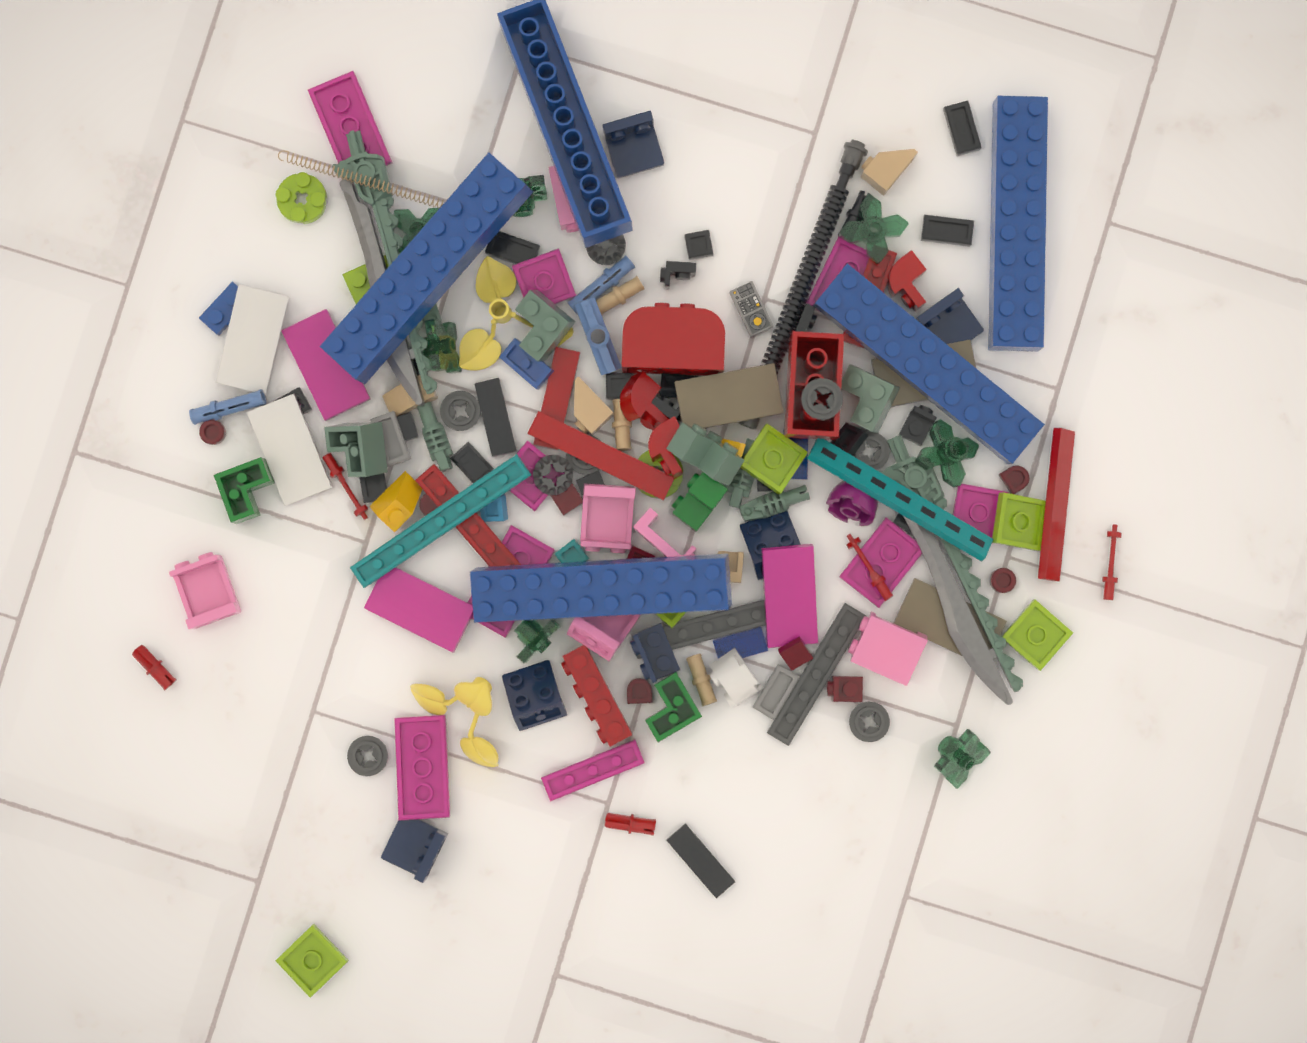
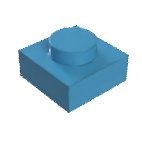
(495, 511)

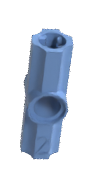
(604, 351)

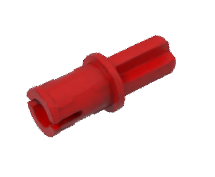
(153, 667)
(630, 823)

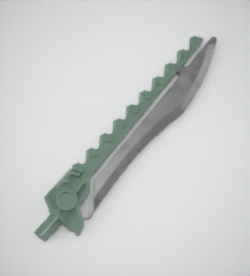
(374, 166)
(956, 611)

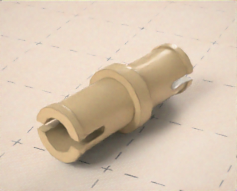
(619, 294)
(621, 427)
(701, 679)

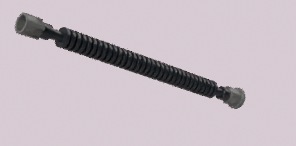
(850, 161)

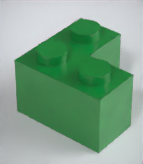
(237, 488)
(699, 501)
(679, 710)

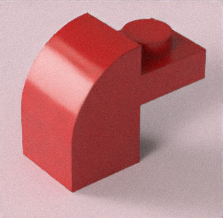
(902, 276)
(637, 399)
(659, 442)

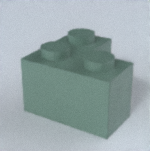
(548, 323)
(875, 394)
(362, 447)
(706, 452)

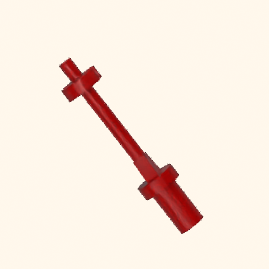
(336, 471)
(877, 580)
(1110, 580)

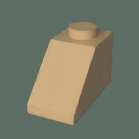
(886, 168)
(400, 401)
(589, 409)

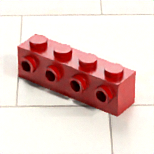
(597, 695)

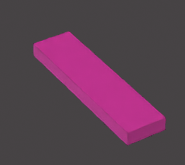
(592, 770)

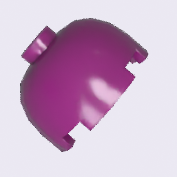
(851, 503)

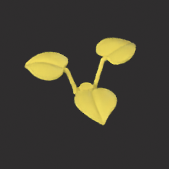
(492, 282)
(476, 697)

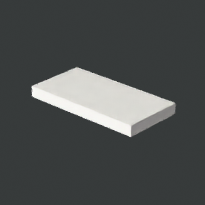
(252, 339)
(289, 449)

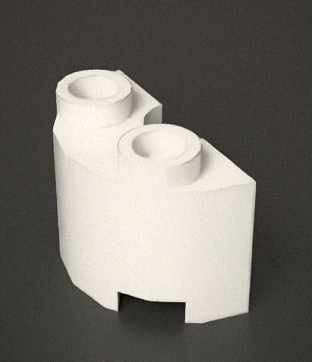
(735, 678)

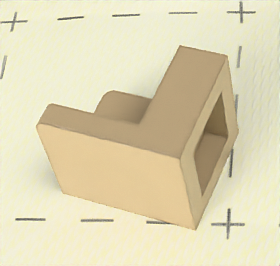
(735, 564)

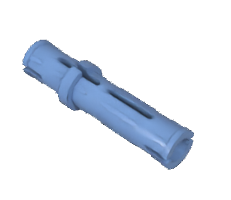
(625, 266)
(226, 407)

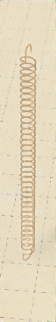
(432, 203)

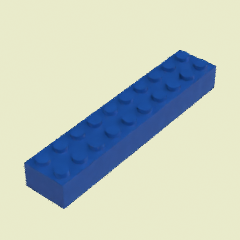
(565, 122)
(1018, 223)
(426, 268)
(928, 364)
(601, 588)

